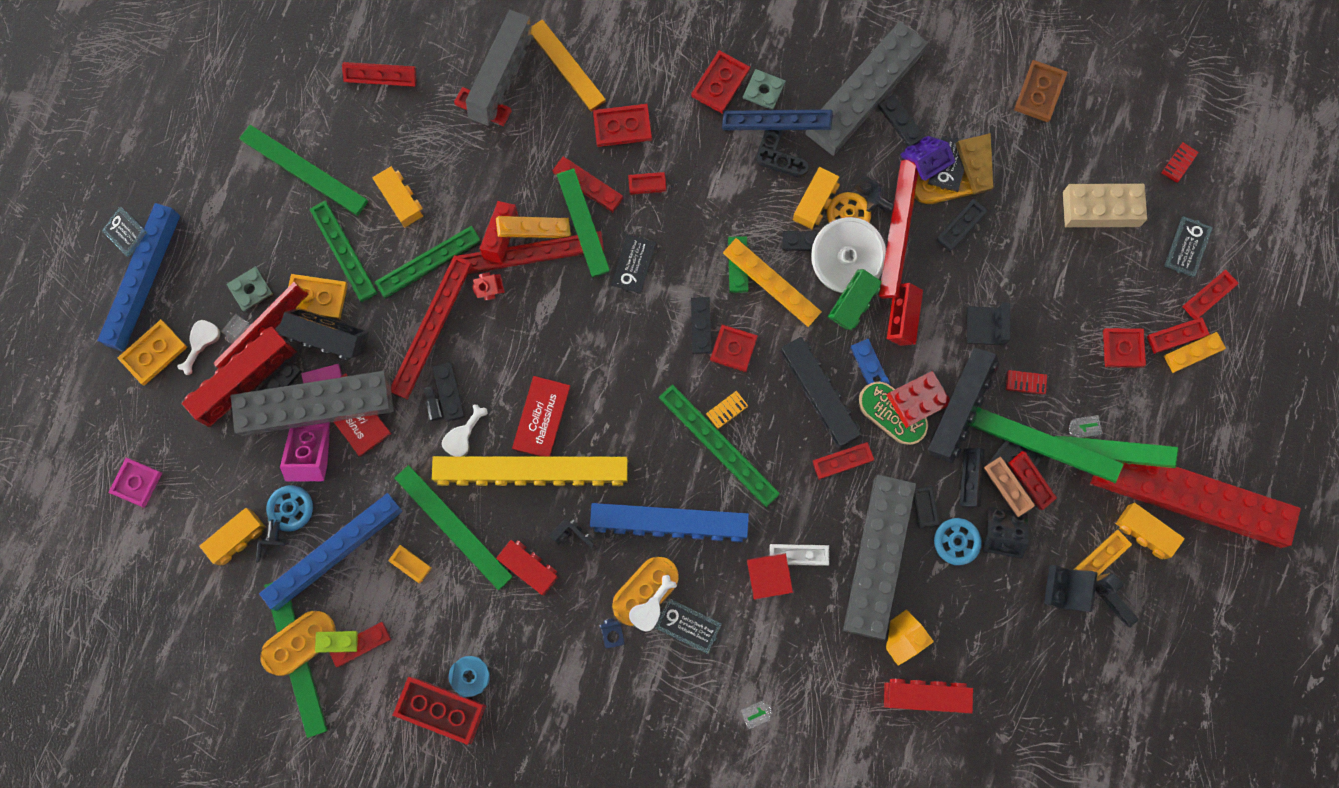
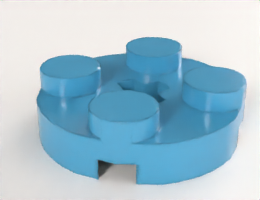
(462, 667)

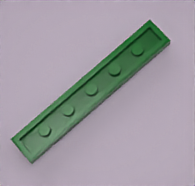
(583, 223)
(343, 251)
(427, 262)
(1129, 452)

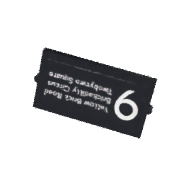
(951, 176)
(633, 264)

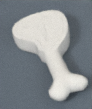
(201, 335)
(456, 440)
(647, 615)

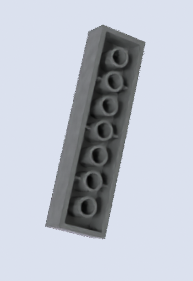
(869, 86)
(312, 403)
(879, 557)

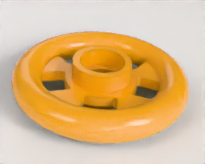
(844, 198)

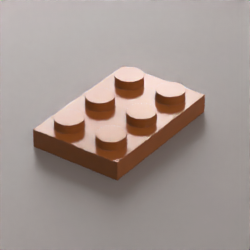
(1040, 91)

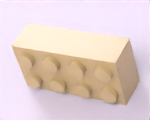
(1104, 205)

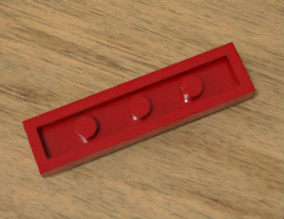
(379, 74)
(591, 186)

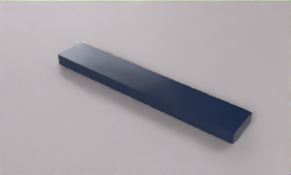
(778, 120)

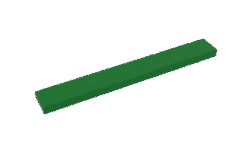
(303, 170)
(1048, 445)
(719, 446)
(453, 527)
(302, 681)

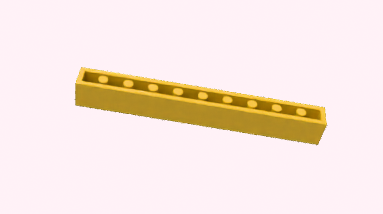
(530, 470)

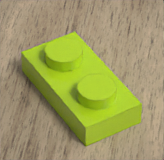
(336, 641)

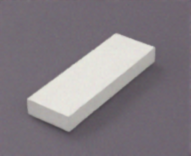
(803, 554)

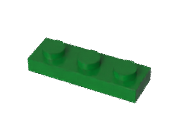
(737, 278)

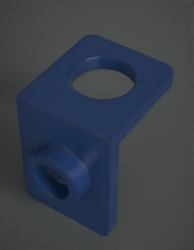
(612, 625)

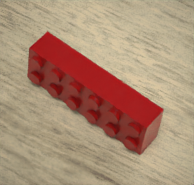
(239, 376)

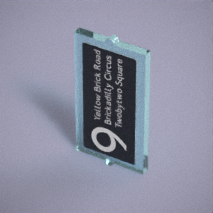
(124, 231)
(1188, 246)
(688, 626)

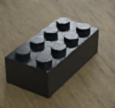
(323, 333)

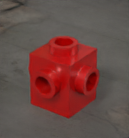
(488, 286)

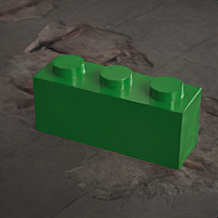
(855, 299)

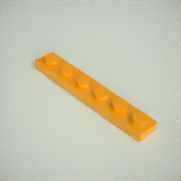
(772, 282)

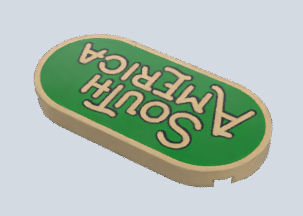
(879, 410)

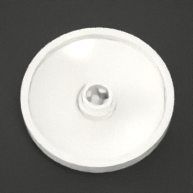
(844, 248)

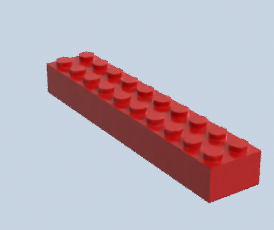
(1207, 501)

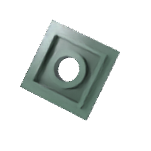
(763, 80)
(240, 285)

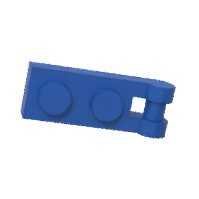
(868, 362)

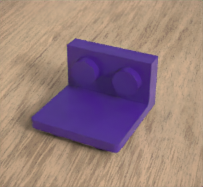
(929, 156)

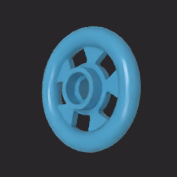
(277, 498)
(949, 556)

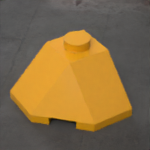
(906, 637)

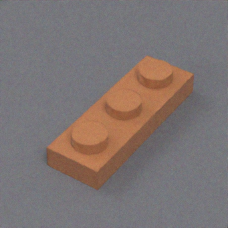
(1009, 486)

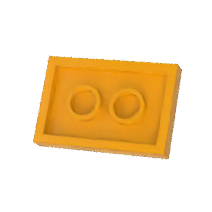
(324, 297)
(152, 352)

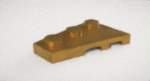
(977, 162)

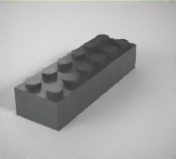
(499, 67)

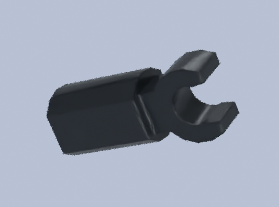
(432, 404)

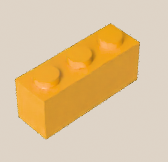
(398, 196)
(816, 198)
(1149, 531)
(233, 537)

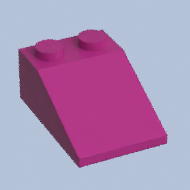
(306, 453)

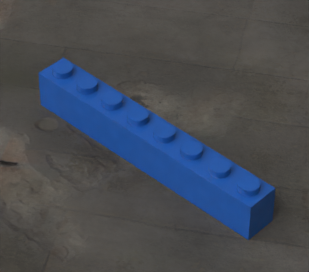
(139, 278)
(669, 521)
(330, 552)

